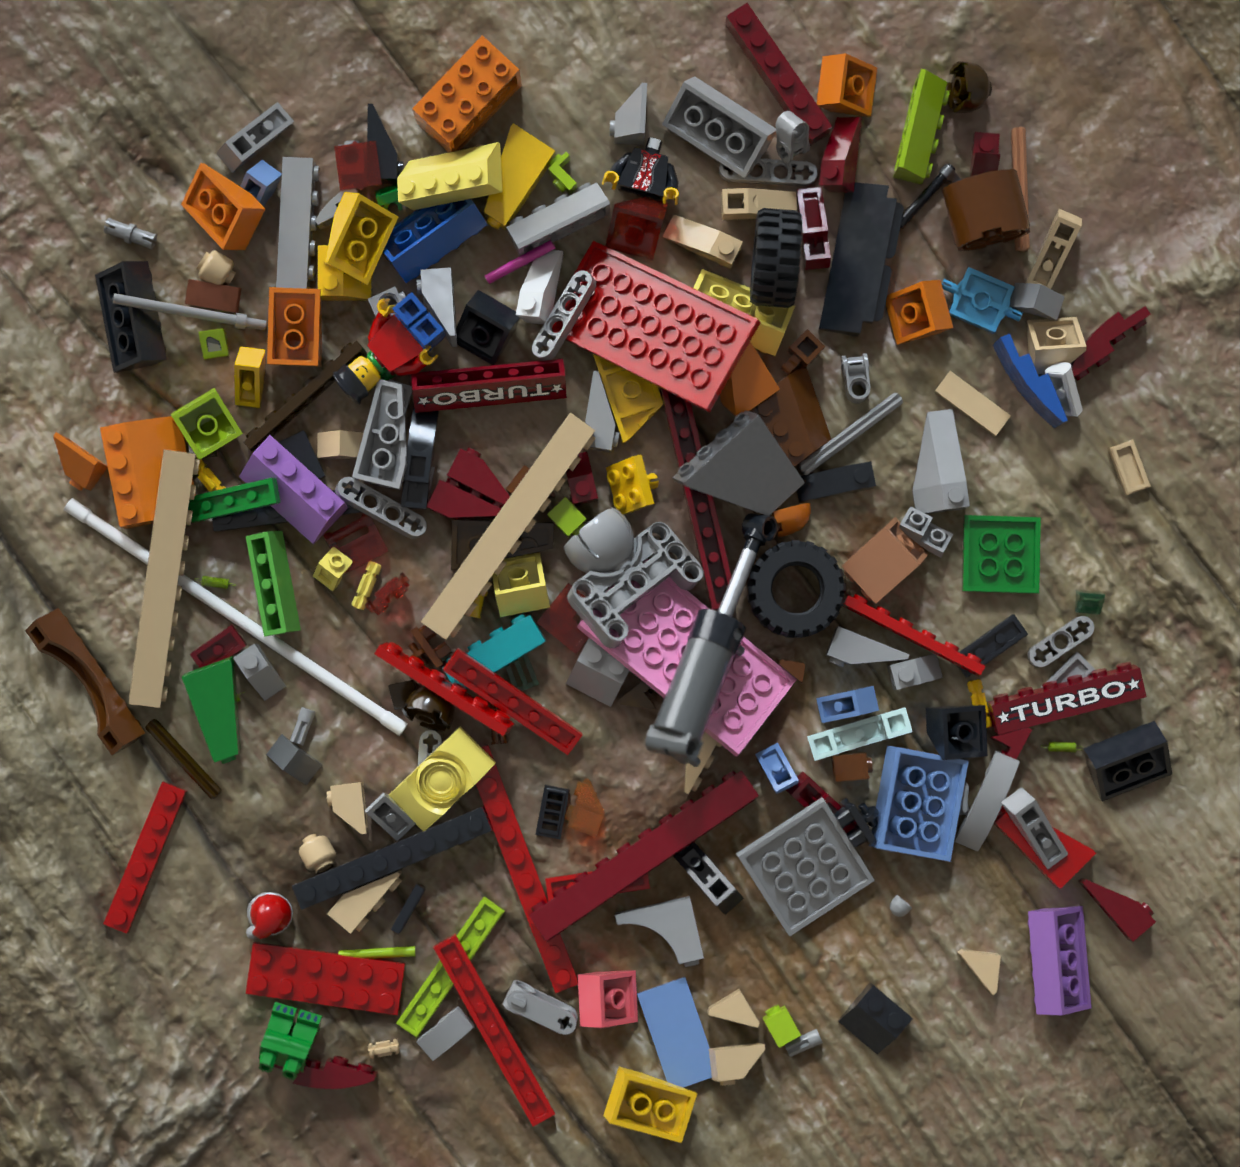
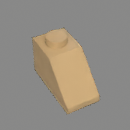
(350, 804)
(733, 1061)

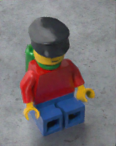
(396, 344)

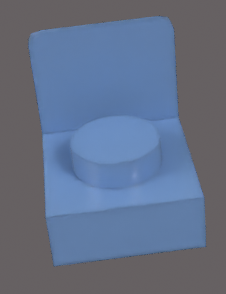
(777, 768)

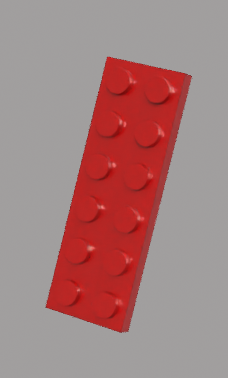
(325, 978)

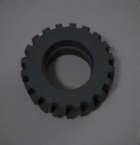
(776, 257)
(796, 554)

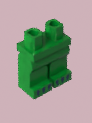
(287, 1050)

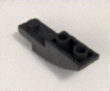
(419, 459)

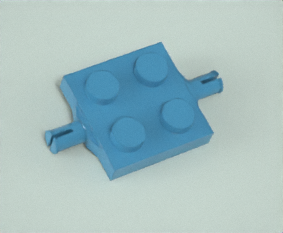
(981, 300)

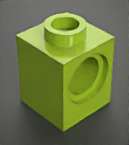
(567, 518)
(781, 1025)

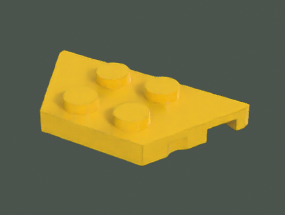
(629, 397)

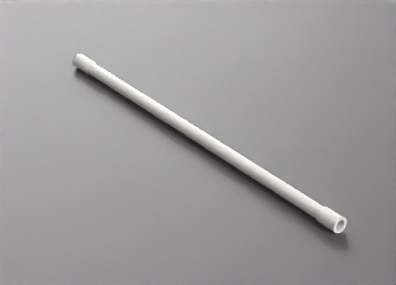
(385, 717)

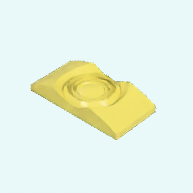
(442, 779)

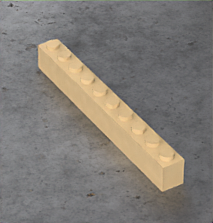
(508, 526)
(162, 578)

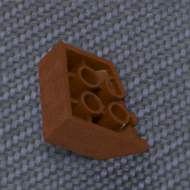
(795, 417)

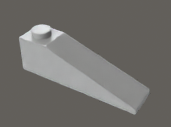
(383, 445)
(940, 471)

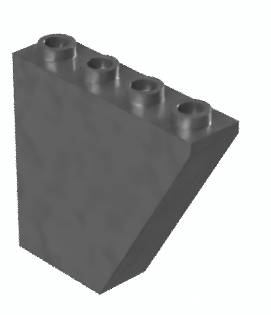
(743, 467)

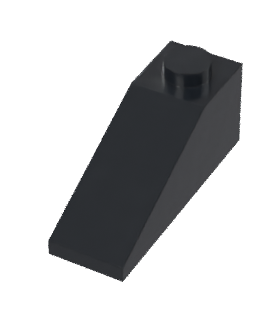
(388, 158)
(837, 482)
(709, 878)

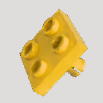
(631, 484)

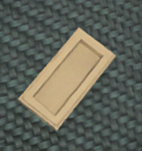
(1129, 467)

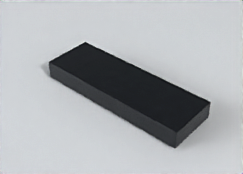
(995, 641)

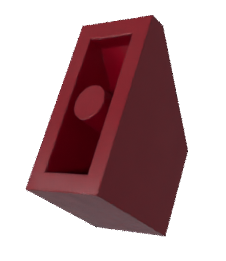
(582, 482)

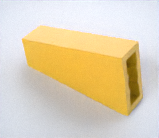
(522, 167)

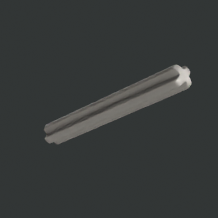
(850, 433)

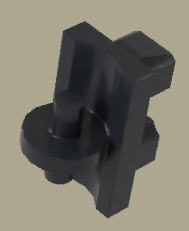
(850, 814)

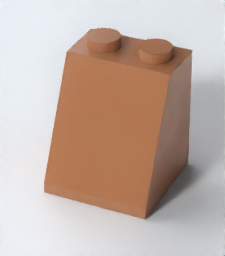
(884, 561)

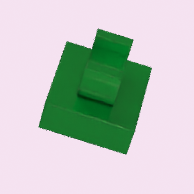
(388, 195)

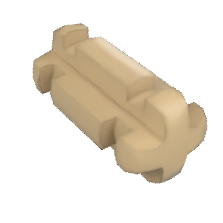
(383, 1048)

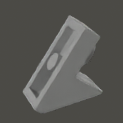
(390, 816)

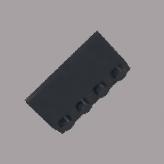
(131, 332)

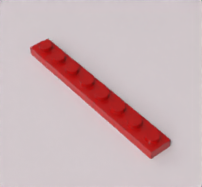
(494, 1030)

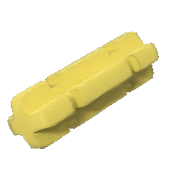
(366, 585)

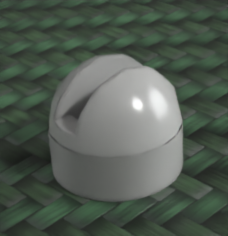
(899, 906)

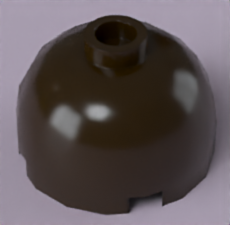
(968, 87)
(429, 708)

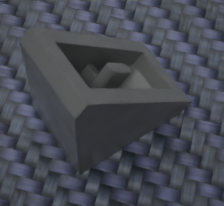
(293, 760)

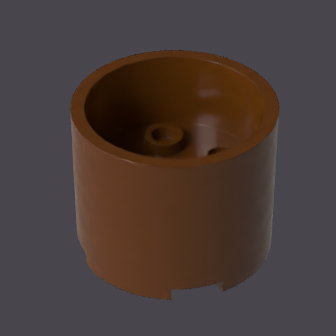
(986, 209)

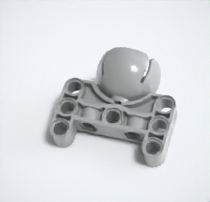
(615, 557)

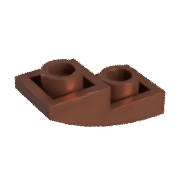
(213, 296)

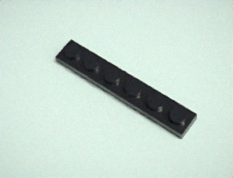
(263, 516)

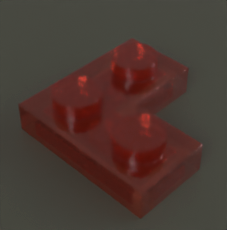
(560, 623)

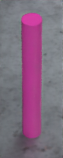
(520, 261)

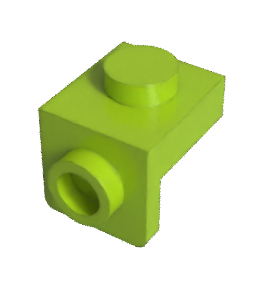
(562, 180)

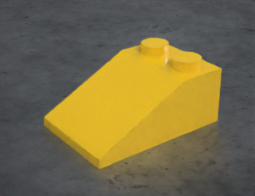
(358, 236)
(649, 1105)

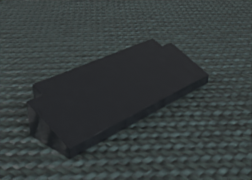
(857, 272)

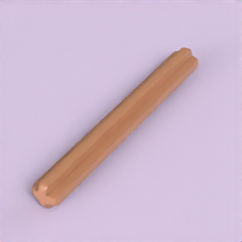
(1019, 163)

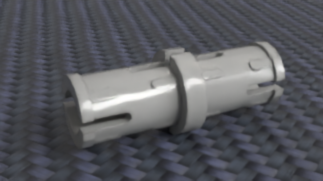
(130, 233)

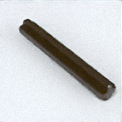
(182, 757)

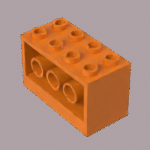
(467, 95)

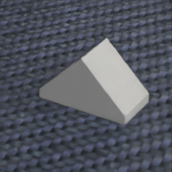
(1036, 300)

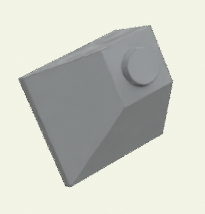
(630, 119)

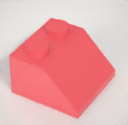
(607, 998)

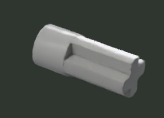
(302, 725)
(803, 1043)

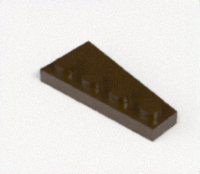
(468, 532)

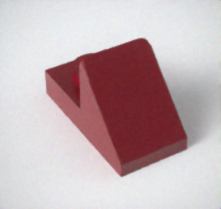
(985, 153)
(1013, 741)

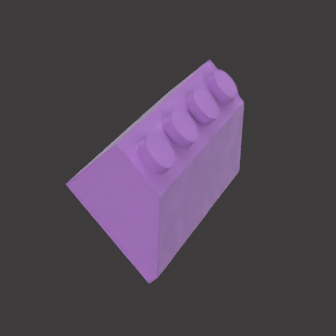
(303, 497)
(1059, 960)

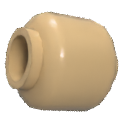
(216, 268)
(317, 853)

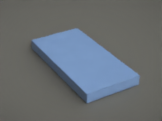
(677, 1032)

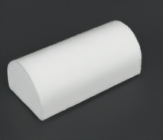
(1065, 386)

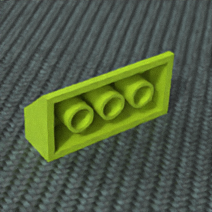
(920, 128)

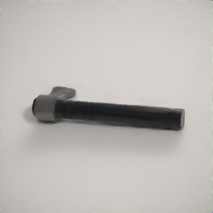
(946, 173)

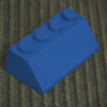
(430, 235)

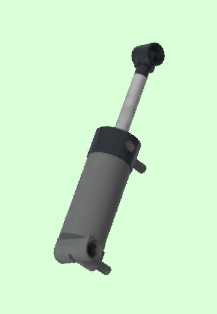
(707, 659)

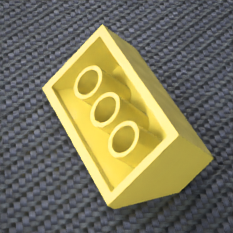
(451, 177)
(773, 319)

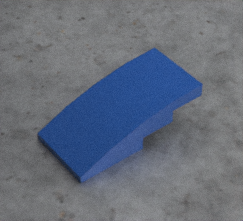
(1036, 390)

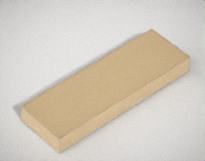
(972, 403)

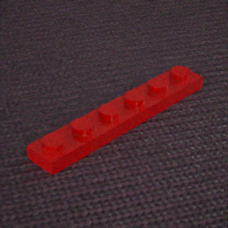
(923, 639)
(438, 684)
(512, 701)
(145, 857)

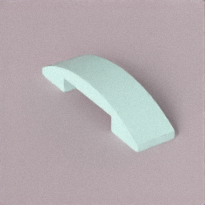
(859, 733)

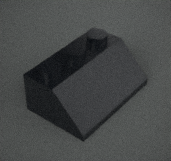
(1128, 760)

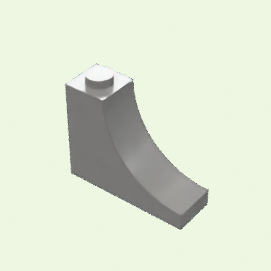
(674, 922)

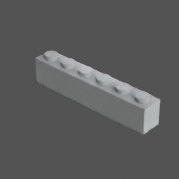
(297, 222)

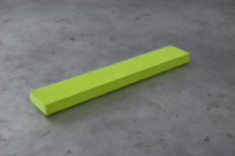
(438, 982)

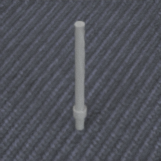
(239, 320)

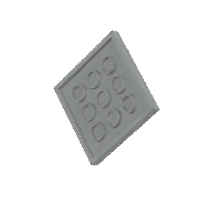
(805, 866)

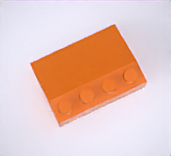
(135, 462)

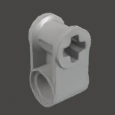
(791, 136)
(856, 372)

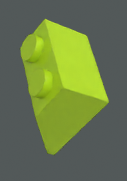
(206, 423)

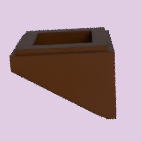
(794, 668)

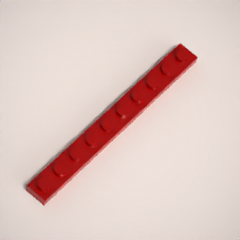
(523, 873)

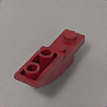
(1098, 343)
(334, 1075)

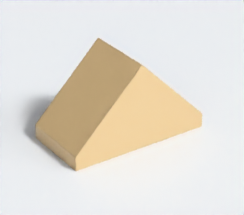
(338, 444)
(984, 966)
(735, 1009)

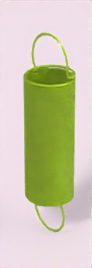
(215, 582)
(1062, 747)

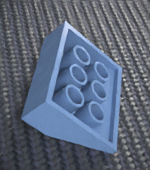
(919, 803)

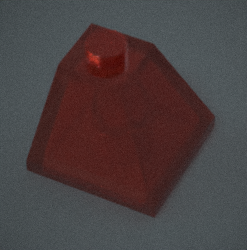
(636, 227)

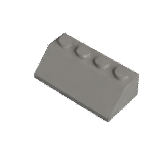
(719, 126)
(559, 219)

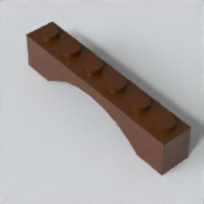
(58, 639)

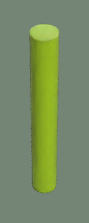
(376, 953)

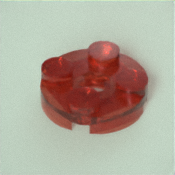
(394, 588)

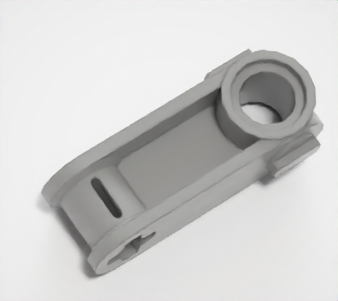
(540, 1007)

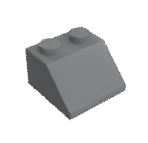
(597, 674)

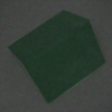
(1089, 602)

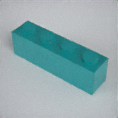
(506, 645)

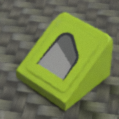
(214, 343)

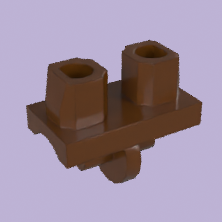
(436, 655)

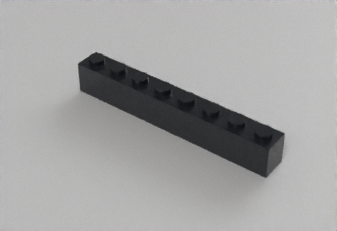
(392, 857)

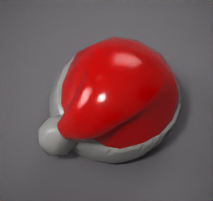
(268, 915)

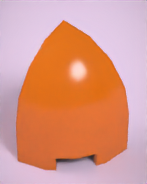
(792, 519)

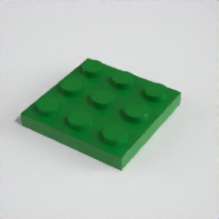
(1001, 554)

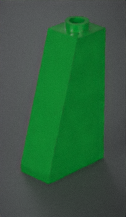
(215, 705)

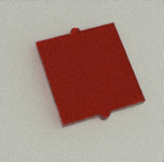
(357, 165)

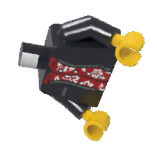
(645, 173)

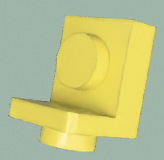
(331, 568)

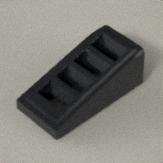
(548, 789)

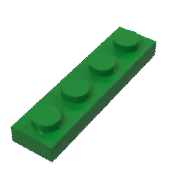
(234, 500)

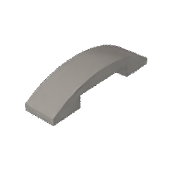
(988, 801)

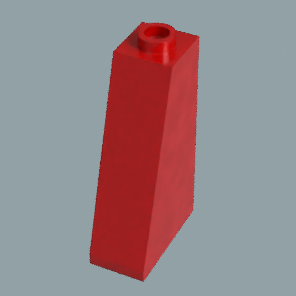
(1063, 870)

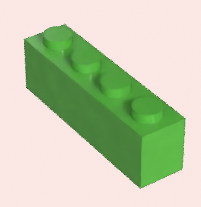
(273, 583)

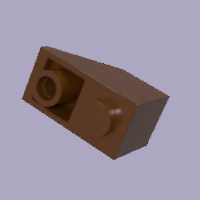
(851, 767)

